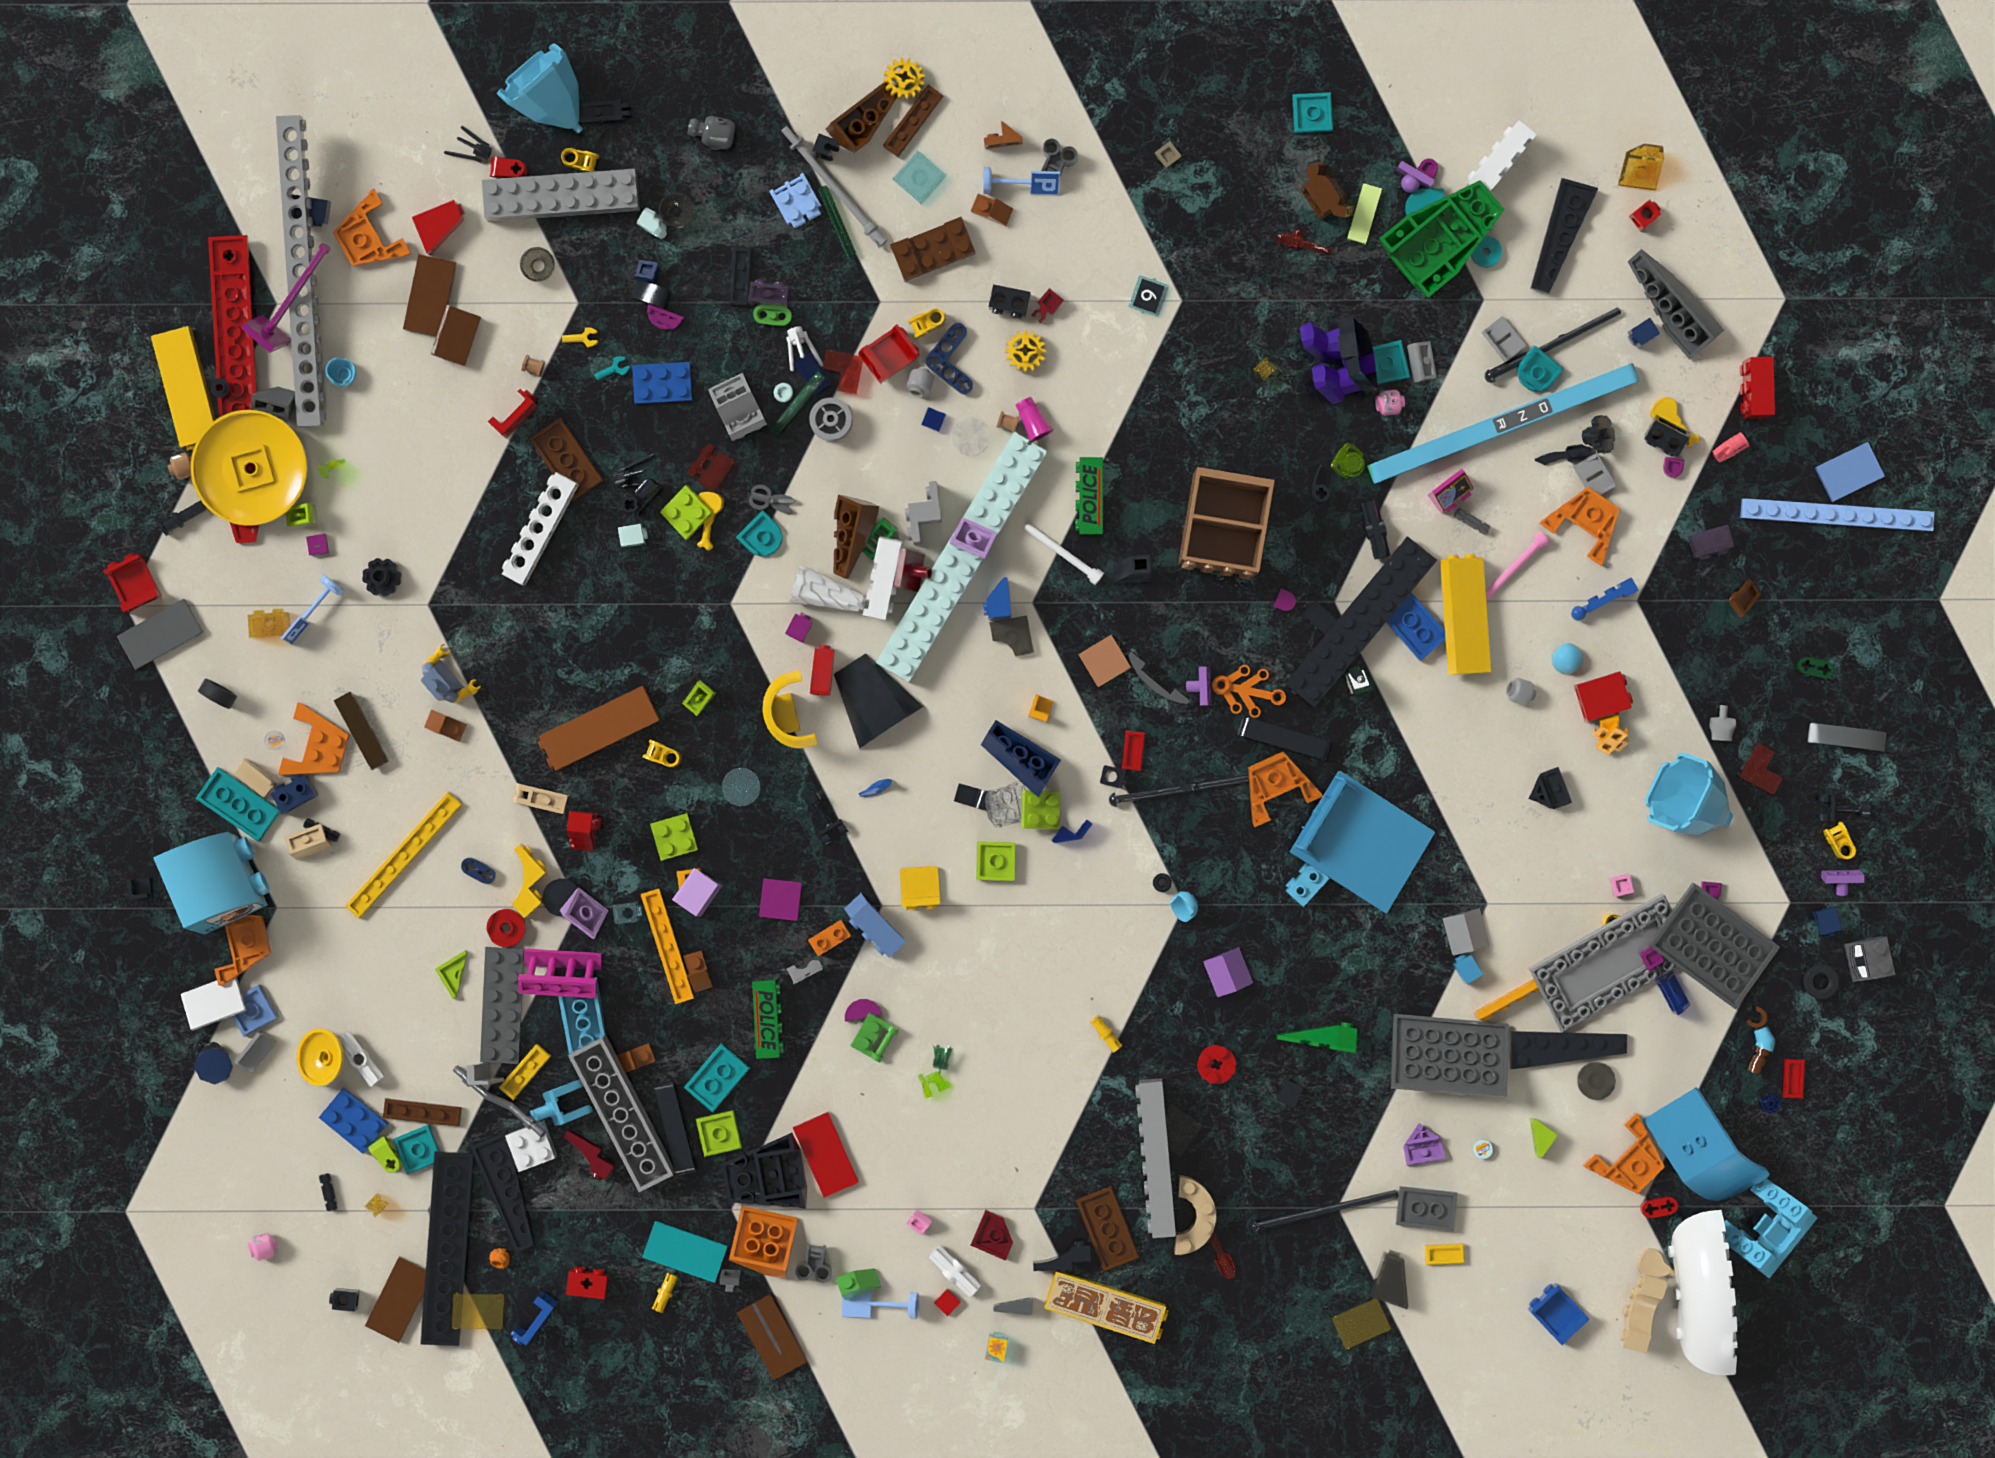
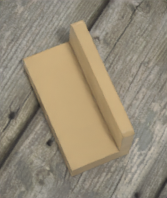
(255, 778)
(307, 842)

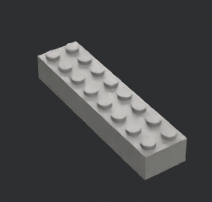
(560, 195)
(622, 1113)
(1157, 1158)

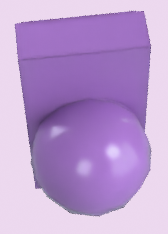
(1413, 178)

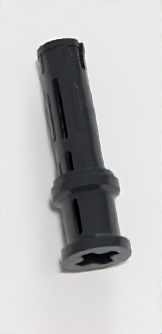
(178, 519)

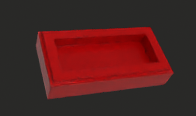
(1133, 750)
(1793, 1078)

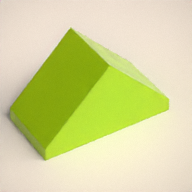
(301, 515)
(699, 697)
(1542, 1137)

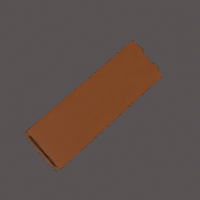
(598, 728)

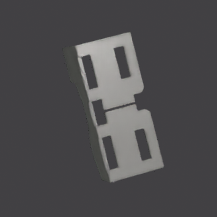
(813, 967)

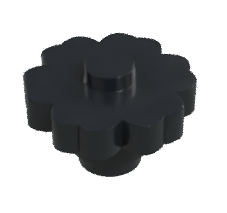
(1600, 434)
(382, 577)

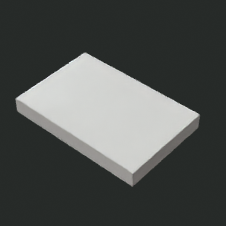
(212, 1003)

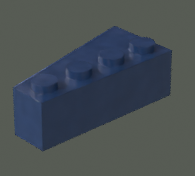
(1020, 756)

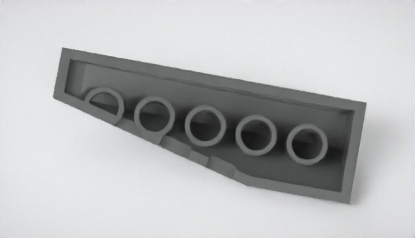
(1679, 310)

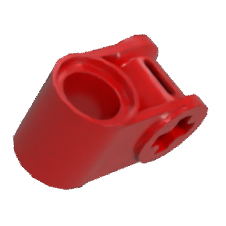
(505, 167)

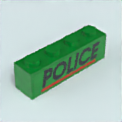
(1090, 496)
(766, 1019)

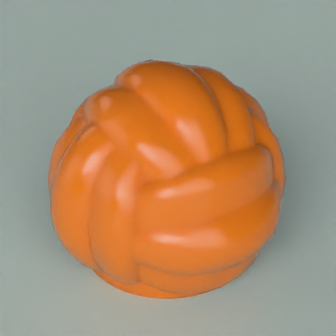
(499, 1258)

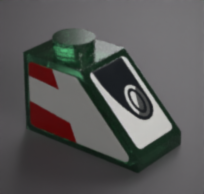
(1357, 681)

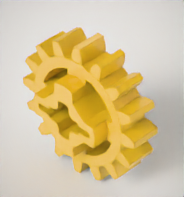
(896, 76)
(1025, 343)

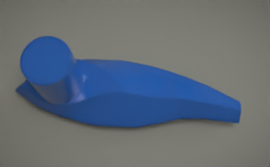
(876, 787)

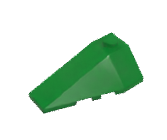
(1335, 1037)

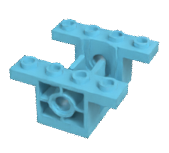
(1777, 1235)

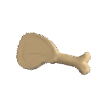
(1653, 1264)

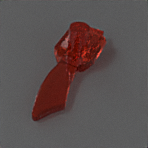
(1295, 240)
(1223, 1260)

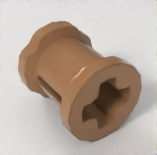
(533, 365)
(1007, 422)

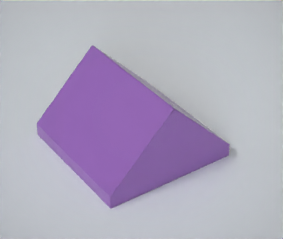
(1228, 972)

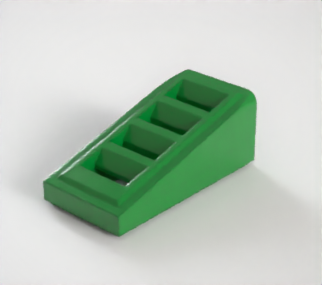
(886, 524)

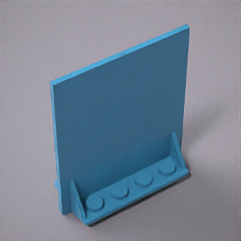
(1362, 841)

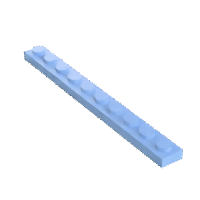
(1837, 514)

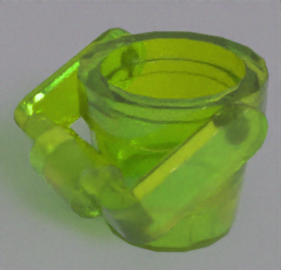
(1350, 463)

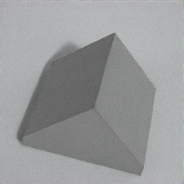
(1466, 932)

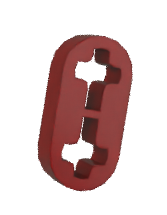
(1660, 1211)

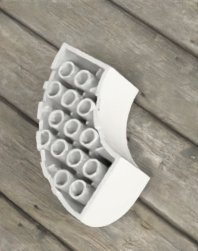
(1705, 1293)

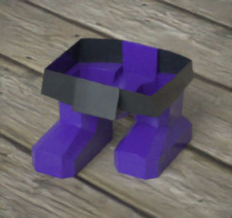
(1353, 346)

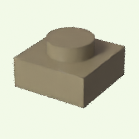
(1167, 155)

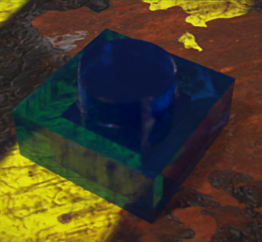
(933, 419)

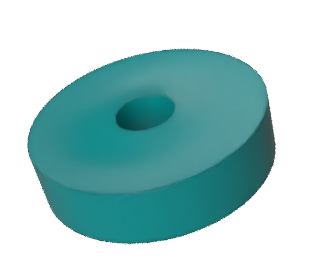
(1494, 256)

